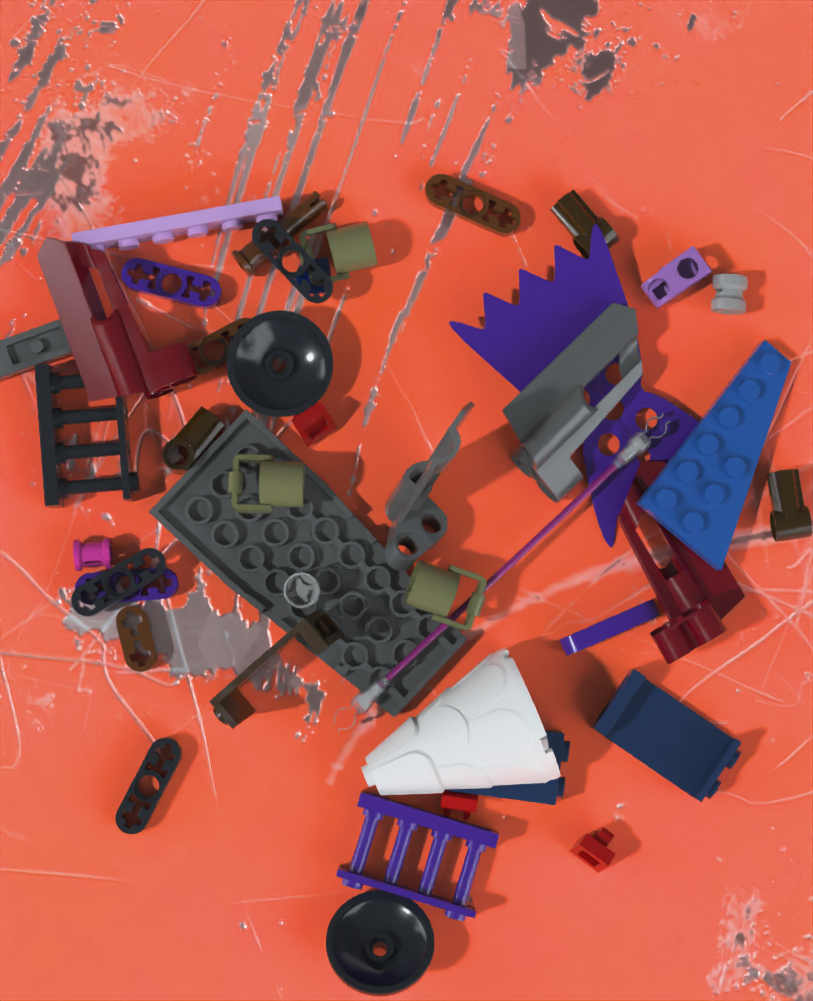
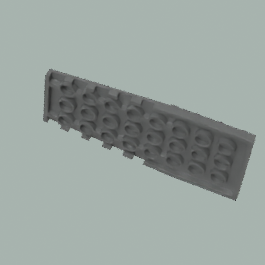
(323, 539)

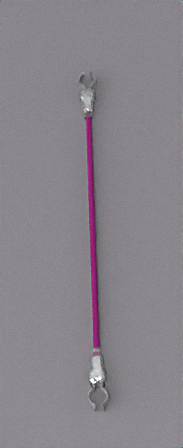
(636, 446)

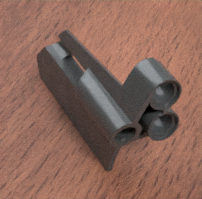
(552, 409)
(411, 507)

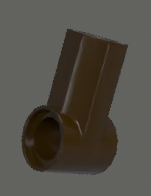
(579, 222)
(194, 438)
(788, 516)

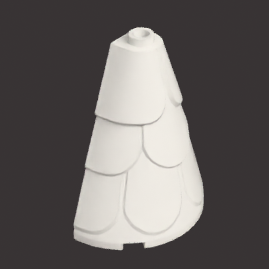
(467, 738)

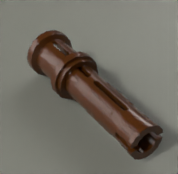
(251, 257)

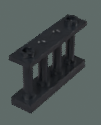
(56, 453)

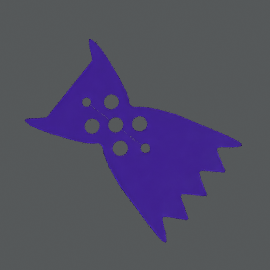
(549, 317)

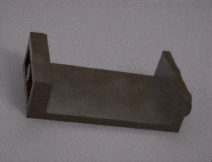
(316, 629)

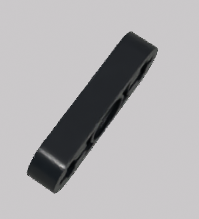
(267, 248)
(92, 588)
(145, 813)

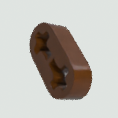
(128, 640)

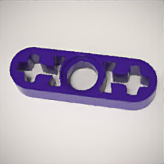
(164, 270)
(154, 593)
(609, 627)

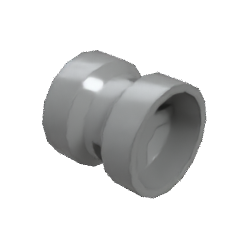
(729, 294)
(297, 589)

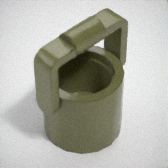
(349, 246)
(279, 483)
(435, 590)

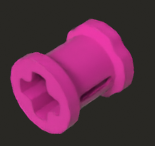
(92, 554)

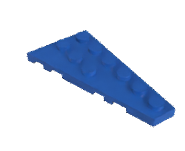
(711, 472)

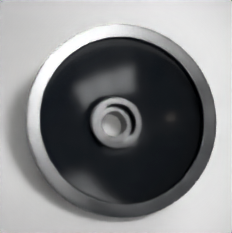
(284, 337)
(375, 922)

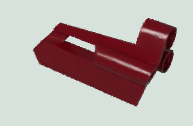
(110, 349)
(687, 588)

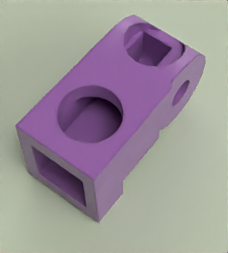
(676, 277)

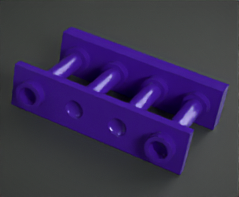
(408, 820)

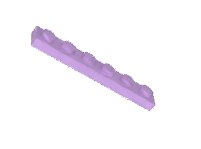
(192, 223)

